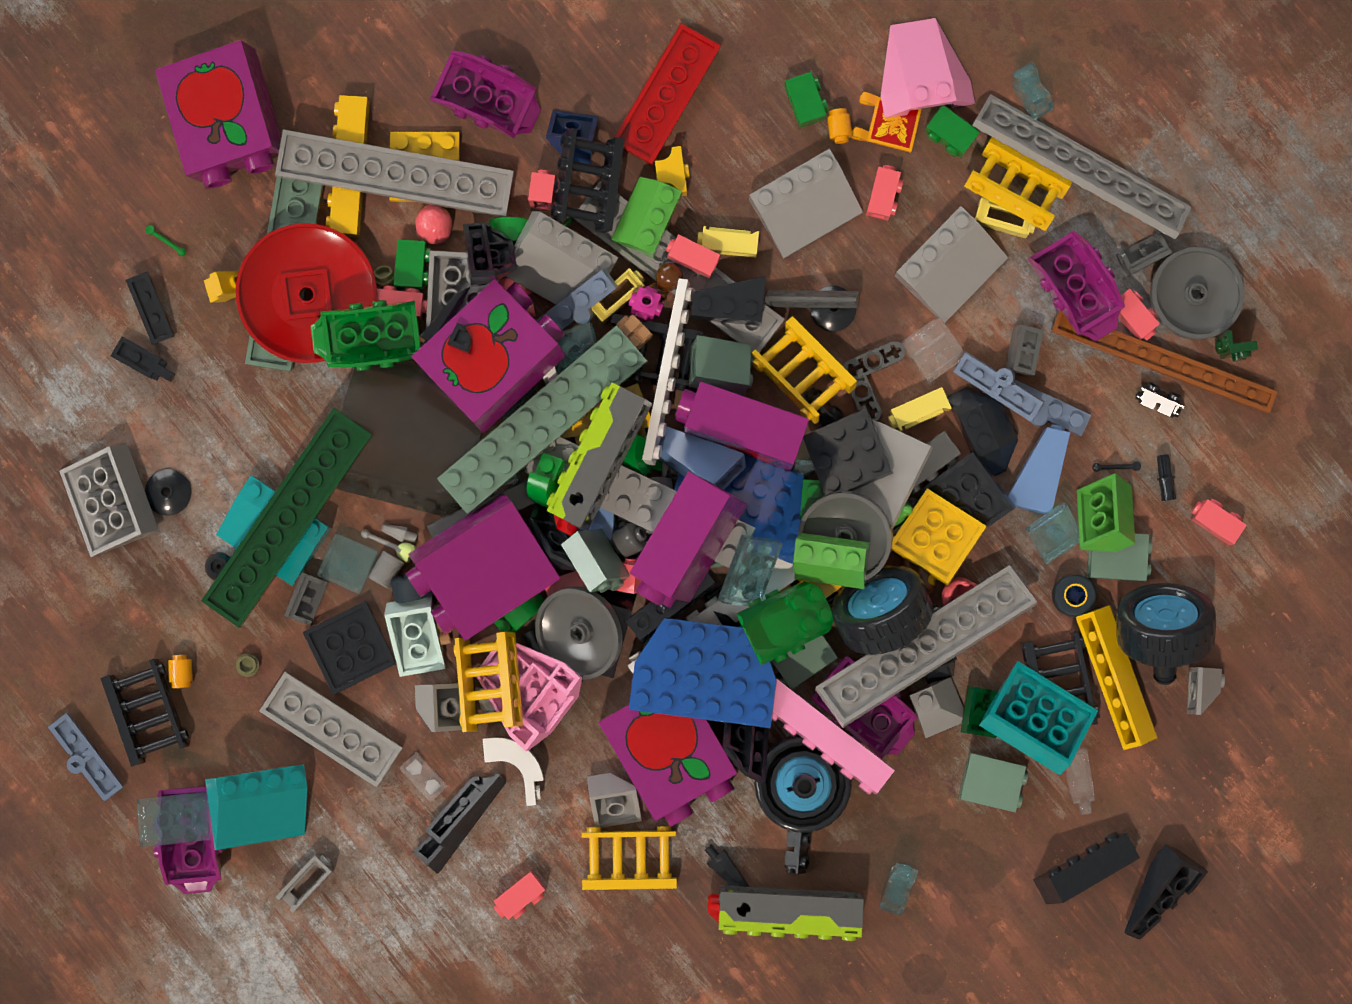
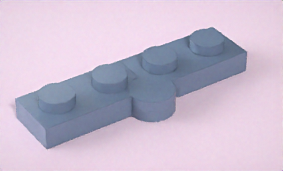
(579, 303)
(1000, 386)
(1058, 413)
(85, 757)

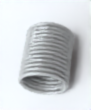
(386, 569)

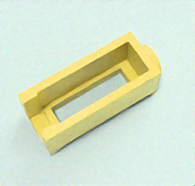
(983, 220)
(729, 241)
(636, 280)
(919, 410)

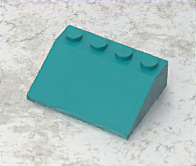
(244, 513)
(1039, 718)
(257, 806)

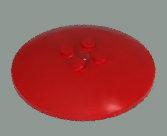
(283, 266)

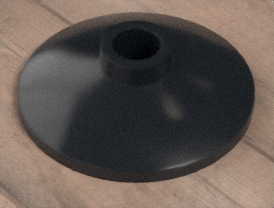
(831, 320)
(179, 492)

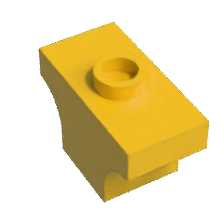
(673, 171)
(221, 286)

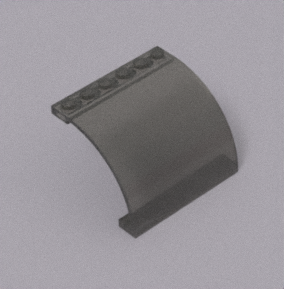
(413, 438)

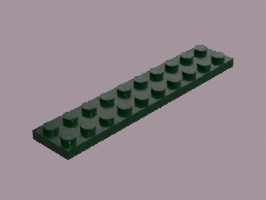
(287, 517)

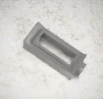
(324, 864)

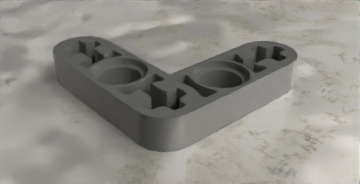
(862, 377)

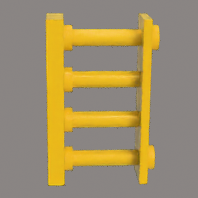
(1026, 168)
(810, 348)
(509, 678)
(618, 879)

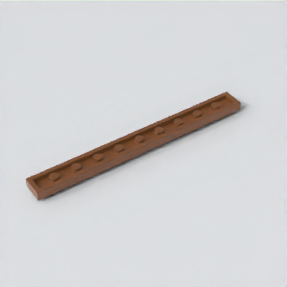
(1173, 366)

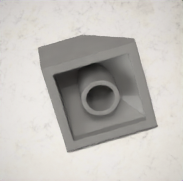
(1203, 688)
(439, 706)
(937, 707)
(613, 800)

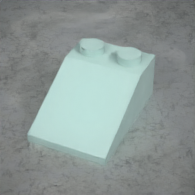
(414, 636)

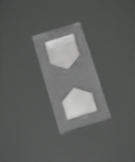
(423, 777)

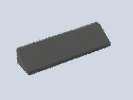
(812, 299)

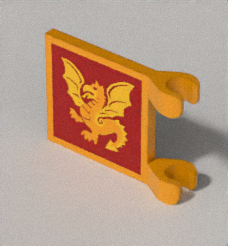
(889, 132)

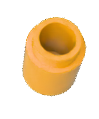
(839, 126)
(180, 671)

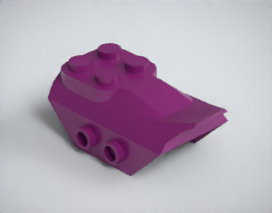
(487, 94)
(1080, 285)
(883, 728)
(189, 865)

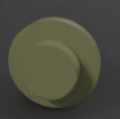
(384, 276)
(247, 665)

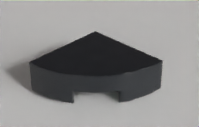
(460, 339)

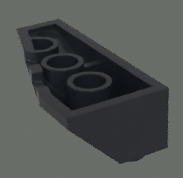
(1166, 881)

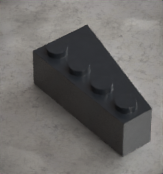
(1086, 869)

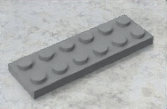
(331, 729)

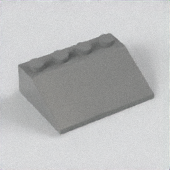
(805, 203)
(555, 258)
(951, 265)
(446, 277)
(906, 460)
(108, 499)

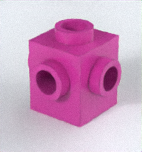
(642, 311)

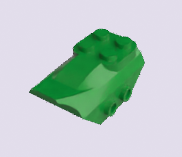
(367, 335)
(786, 621)

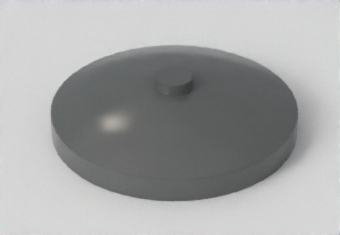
(1197, 293)
(852, 518)
(579, 630)

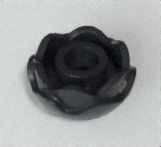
(212, 562)

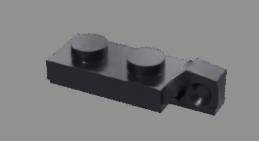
(141, 360)

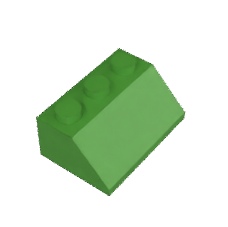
(647, 216)
(1106, 515)
(831, 560)

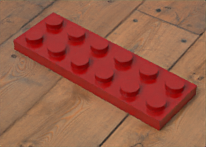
(667, 93)

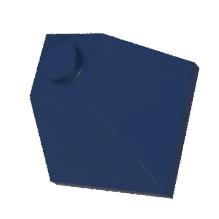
(586, 129)

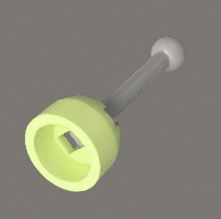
(402, 549)

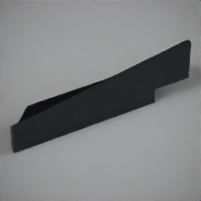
(457, 820)

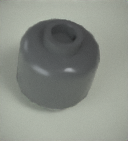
(629, 539)

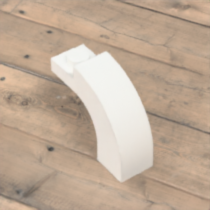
(508, 750)

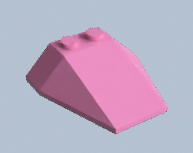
(922, 70)
(546, 692)

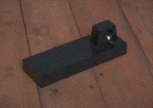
(150, 307)

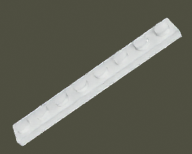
(666, 380)

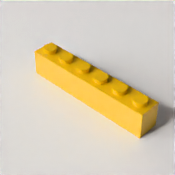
(352, 127)
(1116, 678)

